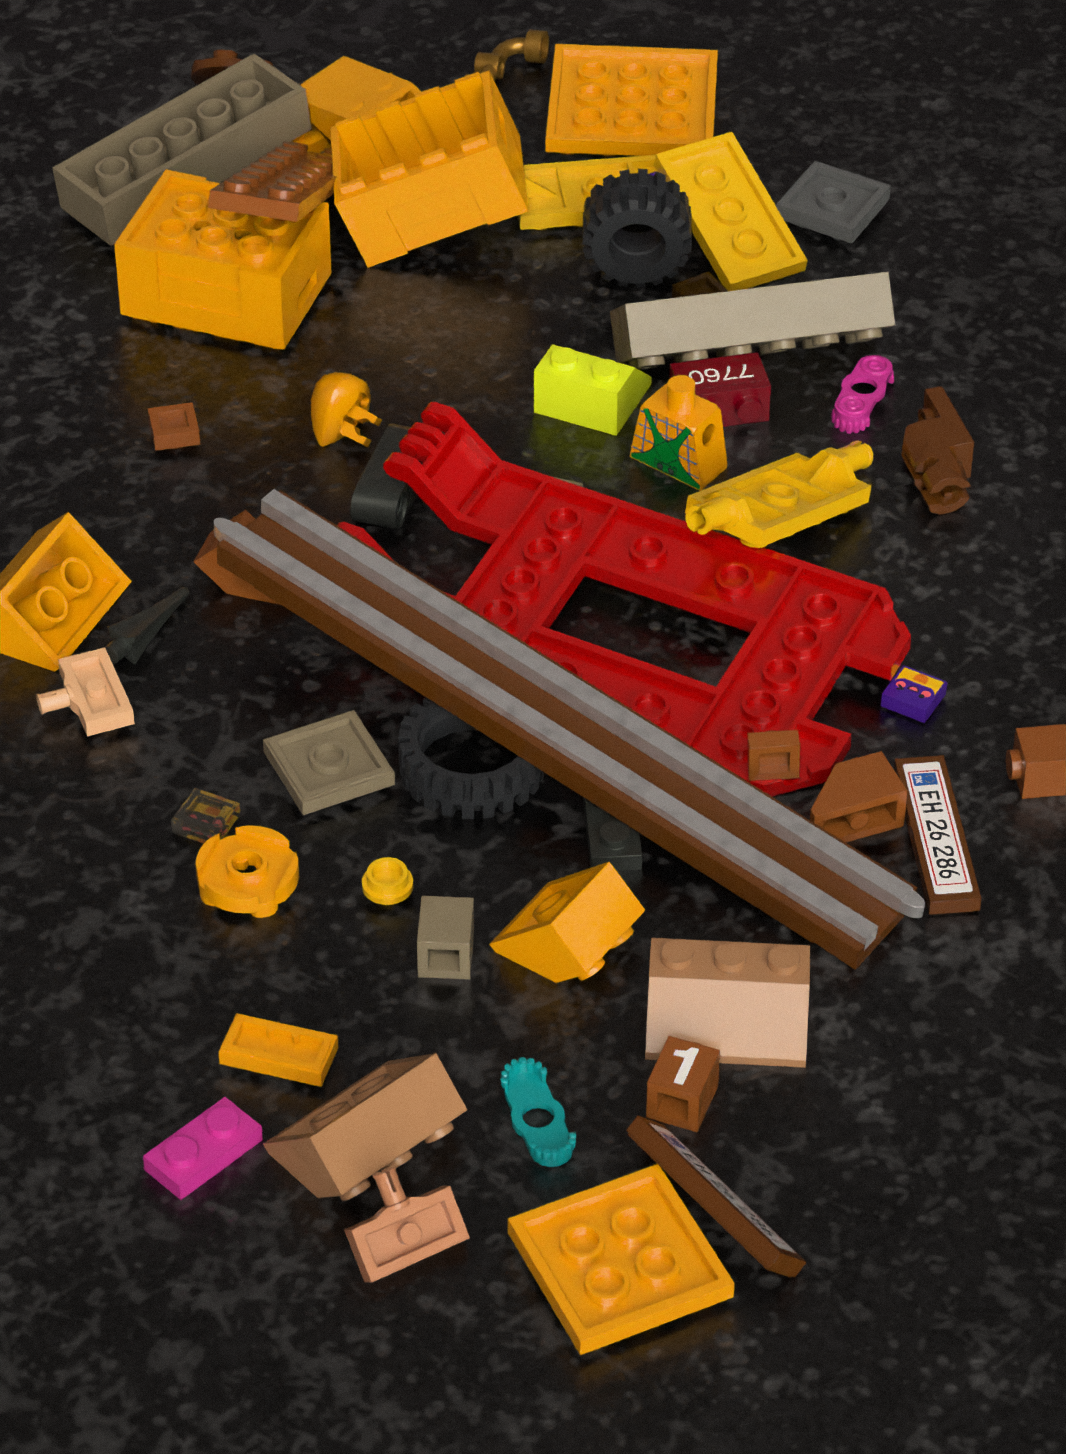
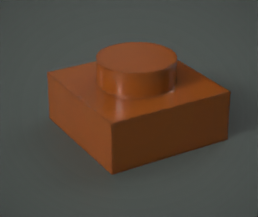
(174, 426)
(773, 755)

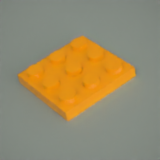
(620, 1258)

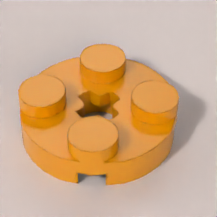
(247, 892)

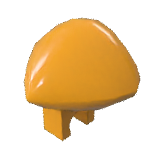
(339, 406)

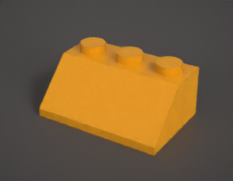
(56, 593)

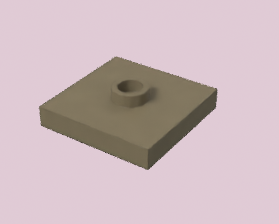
(328, 762)

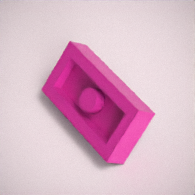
(202, 1148)

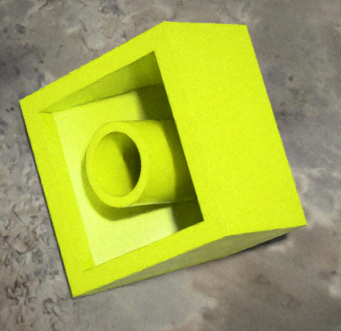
(587, 389)

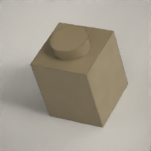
(445, 937)

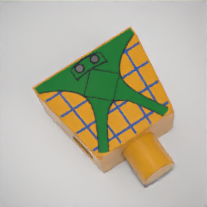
(681, 434)

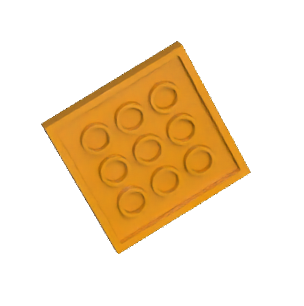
(630, 99)

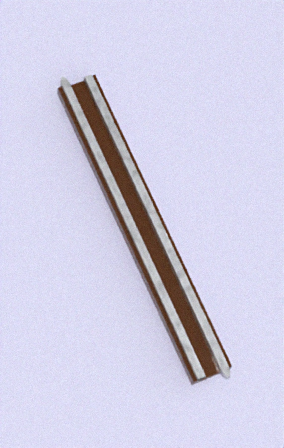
(570, 729)

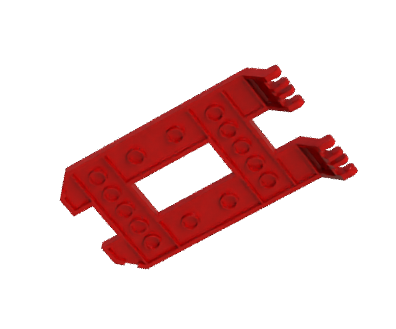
(555, 533)

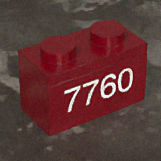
(733, 383)

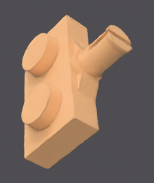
(90, 692)

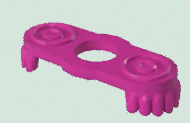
(854, 409)

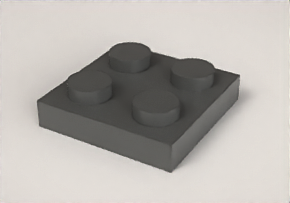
(833, 201)

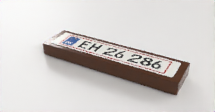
(937, 836)
(716, 1197)

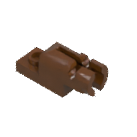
(939, 453)

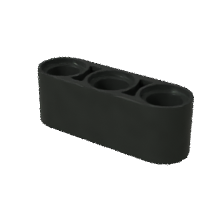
(377, 496)

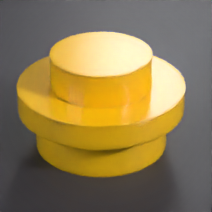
(387, 881)

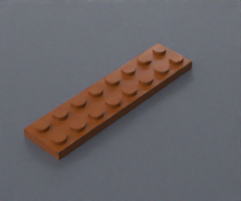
(279, 184)

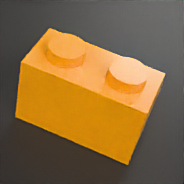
(571, 924)

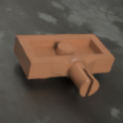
(405, 1228)

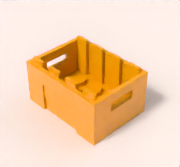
(428, 168)
(219, 266)

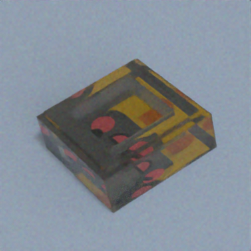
(205, 816)

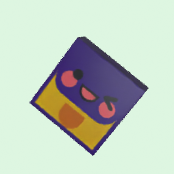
(914, 693)

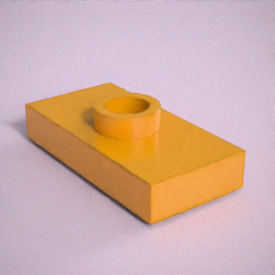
(278, 1049)

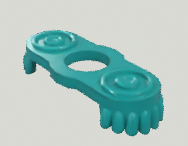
(526, 1090)

